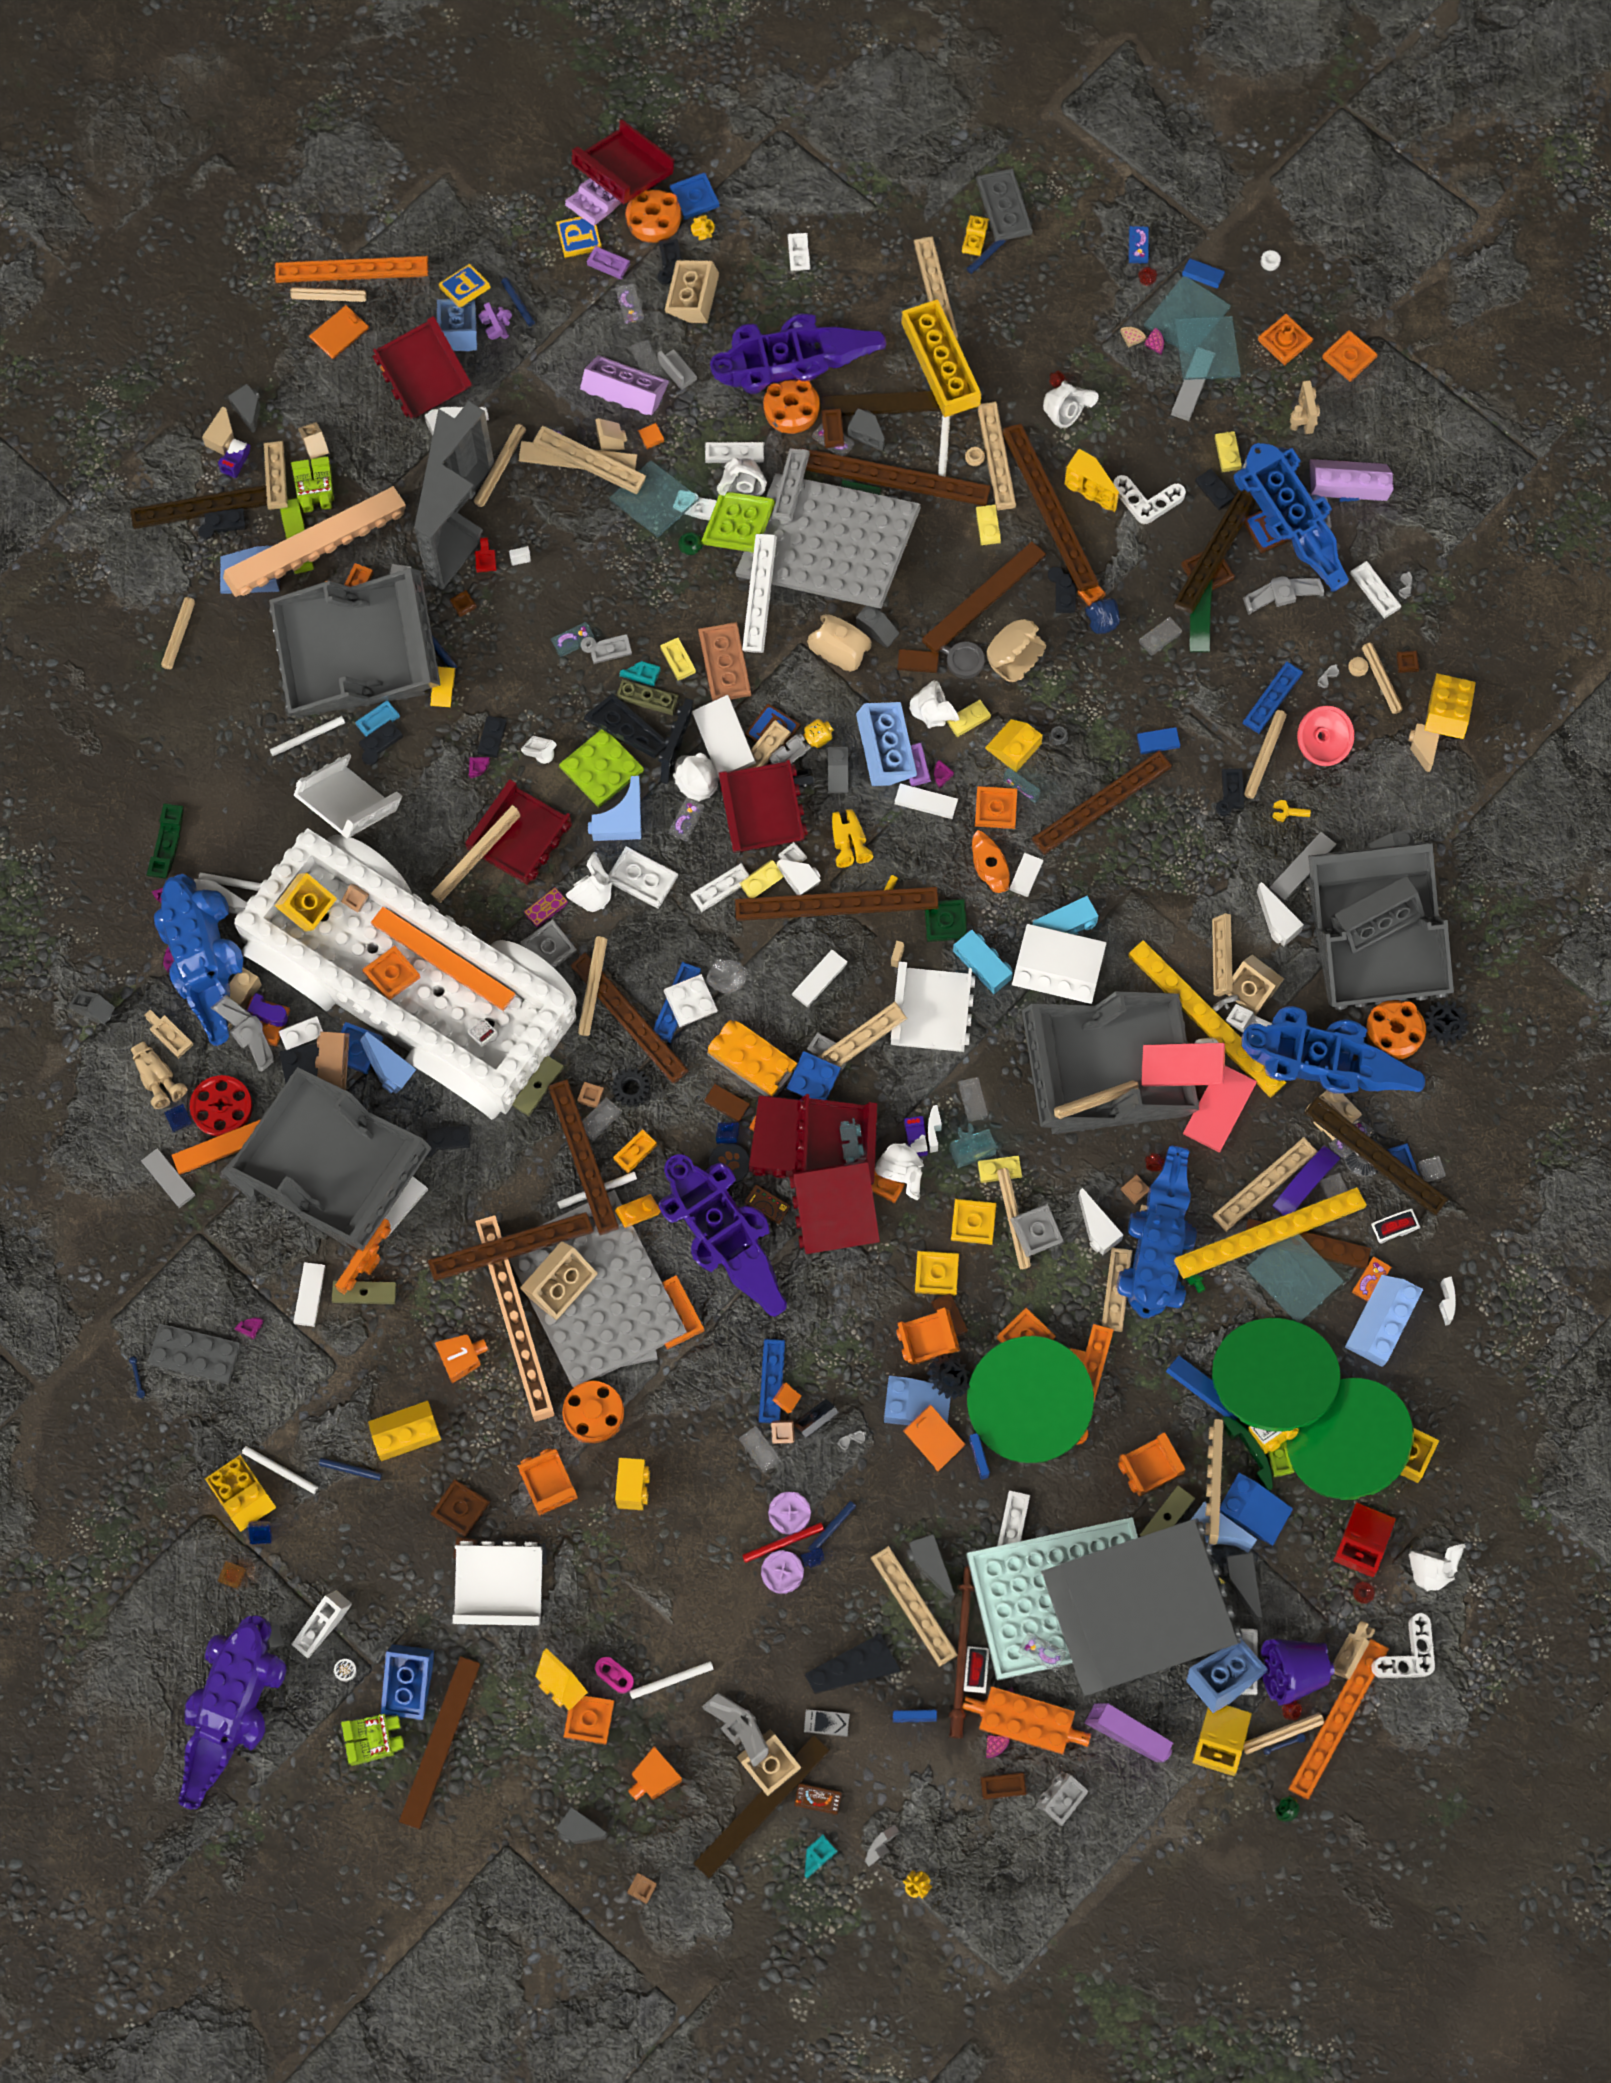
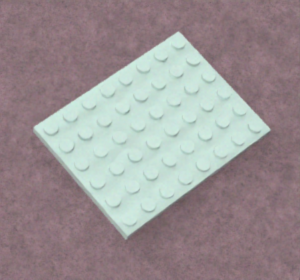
(1015, 1594)

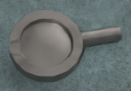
(964, 659)

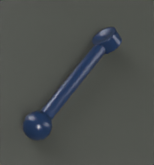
(140, 1393)
(1300, 1738)

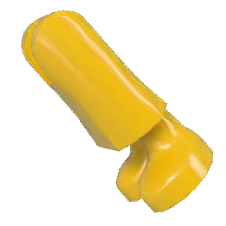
(849, 836)

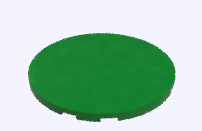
(1276, 1374)
(1030, 1399)
(1356, 1443)

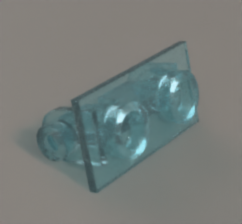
(853, 1149)

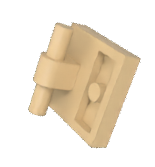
(1307, 410)
(1341, 1105)

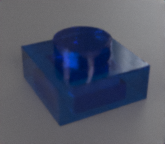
(178, 1118)
(727, 1133)
(260, 1532)
(813, 1558)

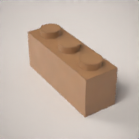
(333, 1057)

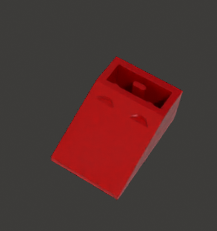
(1364, 1540)

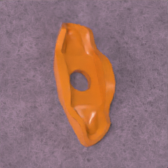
(996, 877)

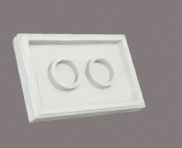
(642, 877)

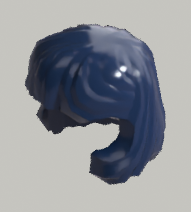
(1103, 615)

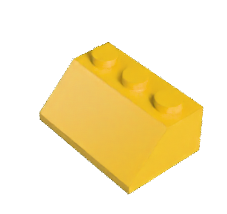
(404, 1431)

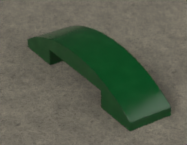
(1200, 623)
(167, 841)
(1236, 1430)

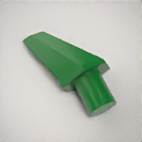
(1196, 1280)

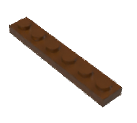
(1332, 1249)

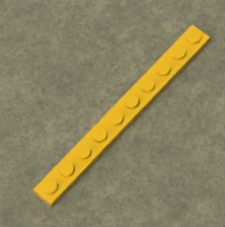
(1202, 1015)
(1269, 1233)

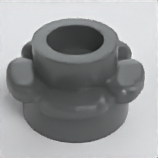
(1058, 731)

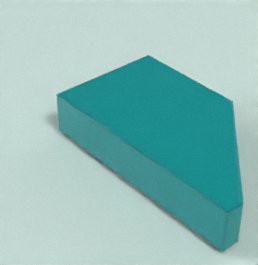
(642, 672)
(818, 1854)

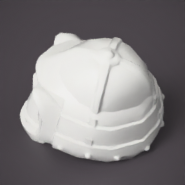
(1067, 402)
(742, 477)
(932, 706)
(696, 776)
(592, 891)
(901, 1165)
(1434, 1571)

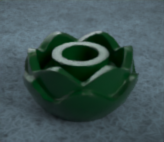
(694, 547)
(1287, 1809)

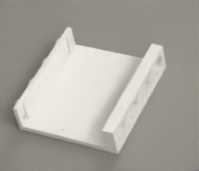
(344, 798)
(934, 1008)
(498, 1584)

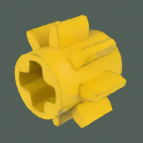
(702, 227)
(917, 1884)

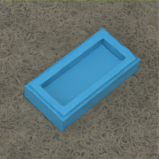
(377, 718)

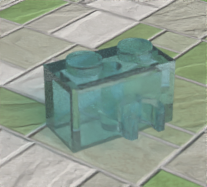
(972, 1147)

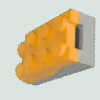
(752, 1059)

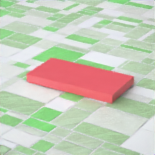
(1183, 1064)
(1220, 1110)

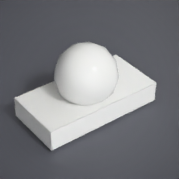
(540, 749)

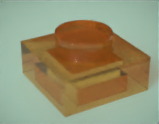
(231, 1575)

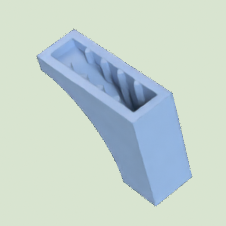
(622, 821)
(1228, 1531)

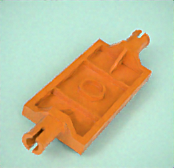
(1027, 1720)

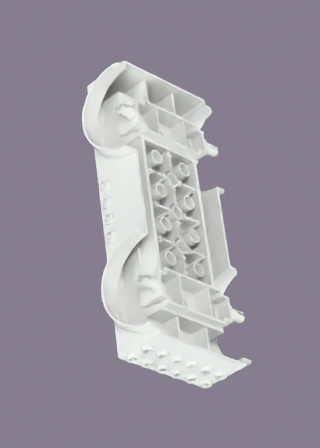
(434, 1029)

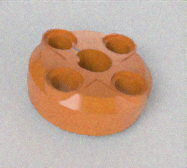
(650, 213)
(790, 403)
(1396, 1028)
(593, 1412)

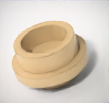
(974, 456)
(1358, 666)

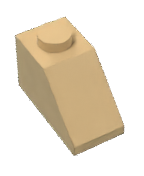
(219, 433)
(610, 435)
(313, 441)
(1423, 745)

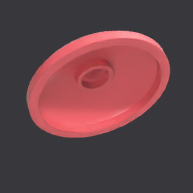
(1336, 735)

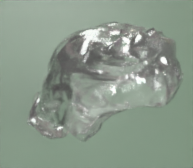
(727, 976)

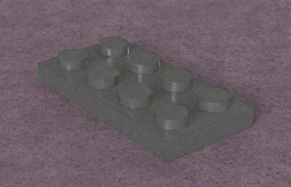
(194, 1353)

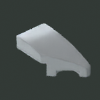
(878, 1847)

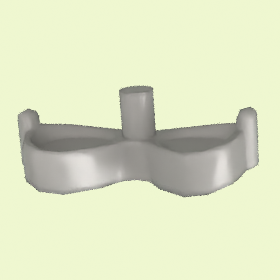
(1406, 579)
(1332, 671)
(1224, 1002)
(858, 1436)

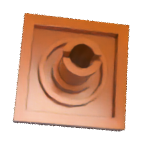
(1285, 339)

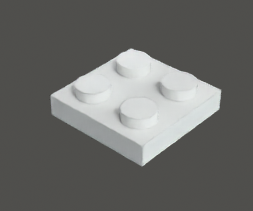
(690, 1000)

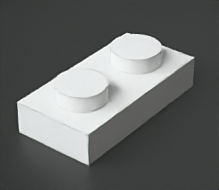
(301, 1032)

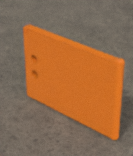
(339, 332)
(934, 1437)

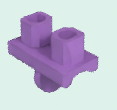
(497, 319)

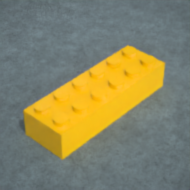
(941, 358)

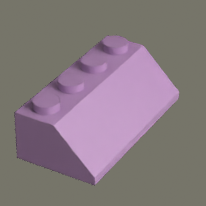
(623, 385)
(1350, 479)

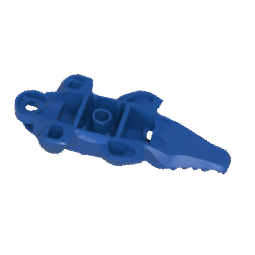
(191, 930)
(1300, 1051)

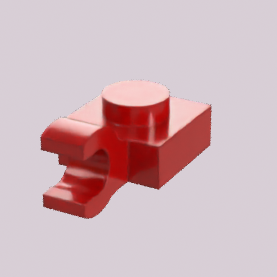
(485, 558)

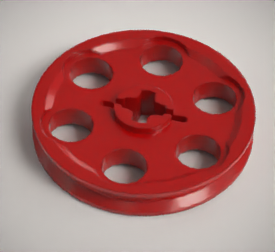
(215, 1097)

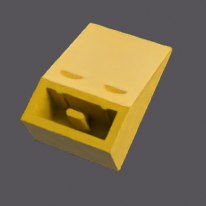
(1089, 478)
(240, 1493)
(1222, 1739)

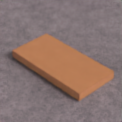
(724, 661)

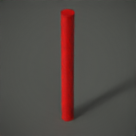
(783, 1542)

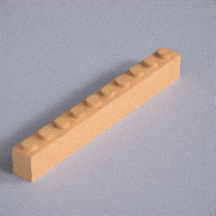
(314, 541)
(517, 1326)

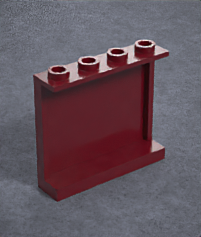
(624, 163)
(422, 369)
(762, 806)
(528, 840)
(820, 1136)
(774, 1137)
(835, 1207)

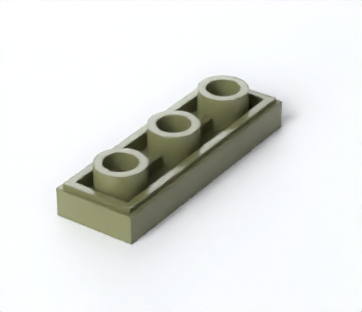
(658, 700)
(530, 1096)
(377, 1293)
(1174, 1507)

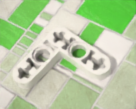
(1144, 505)
(1412, 1661)

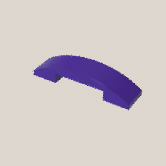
(1306, 1181)

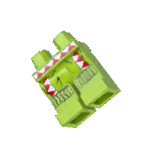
(317, 490)
(374, 1738)

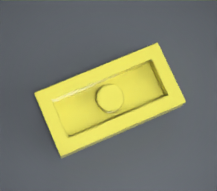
(1228, 451)
(988, 525)
(678, 659)
(969, 718)
(761, 879)
(989, 1168)

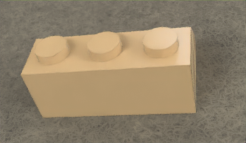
(692, 290)
(559, 1280)

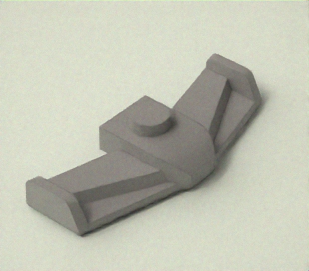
(1283, 592)
(246, 1030)
(739, 1726)

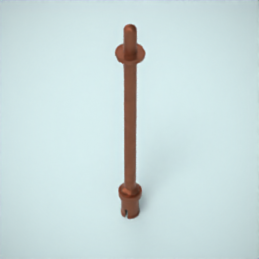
(957, 1714)

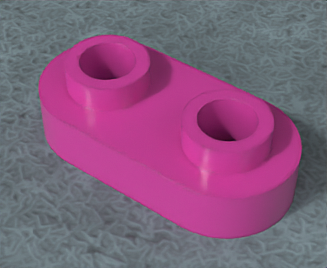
(614, 1675)

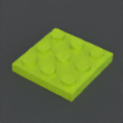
(737, 521)
(601, 767)

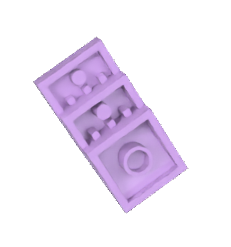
(592, 202)

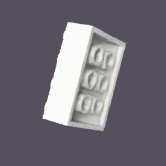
(1059, 963)

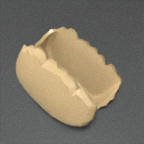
(839, 643)
(1015, 650)

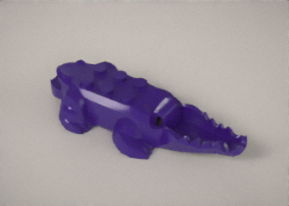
(790, 354)
(722, 1229)
(228, 1704)

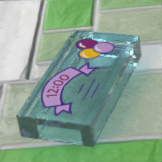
(571, 639)
(1022, 785)

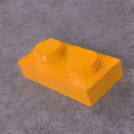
(635, 1151)
(637, 1211)

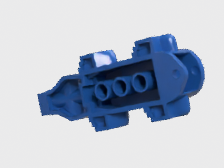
(1291, 509)
(1161, 1239)

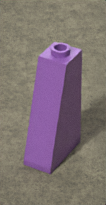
(1129, 1732)

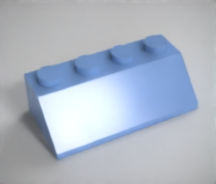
(885, 743)
(1383, 1319)

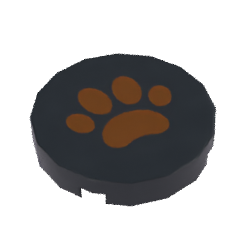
(734, 1157)

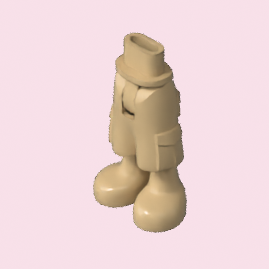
(155, 1072)

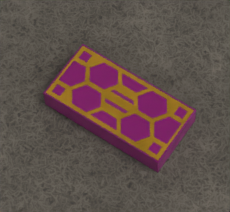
(546, 907)

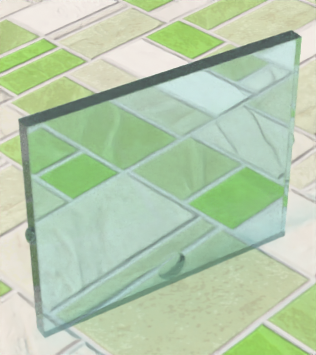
(1185, 302)
(1207, 348)
(658, 502)
(1295, 1276)

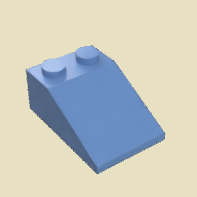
(458, 324)
(232, 559)
(388, 1066)
(909, 1398)
(1225, 1675)

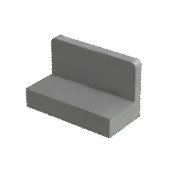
(676, 369)

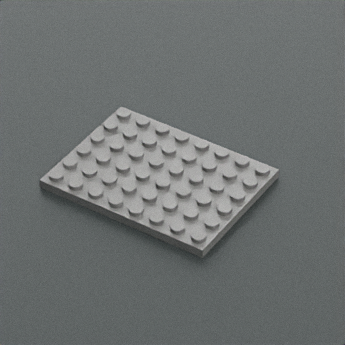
(838, 542)
(619, 1311)

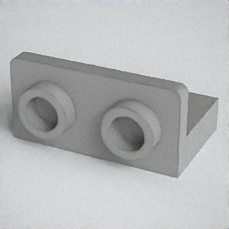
(1062, 1797)

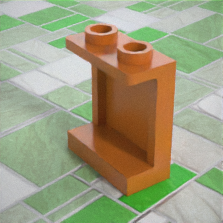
(928, 1337)
(1151, 1465)
(547, 1481)

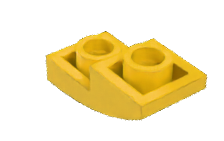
(975, 235)
(442, 694)

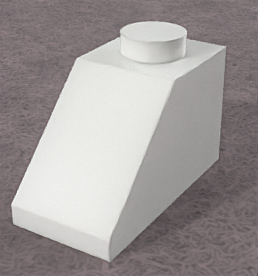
(799, 876)

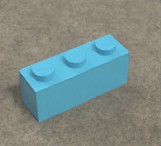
(1070, 918)
(983, 961)

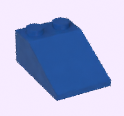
(1255, 1509)
(406, 1681)

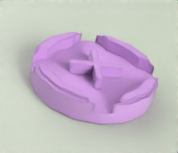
(789, 1513)
(782, 1572)

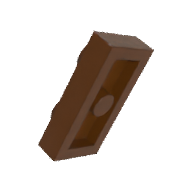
(948, 1303)

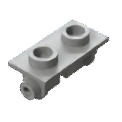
(796, 749)

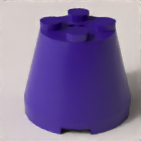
(1295, 1668)

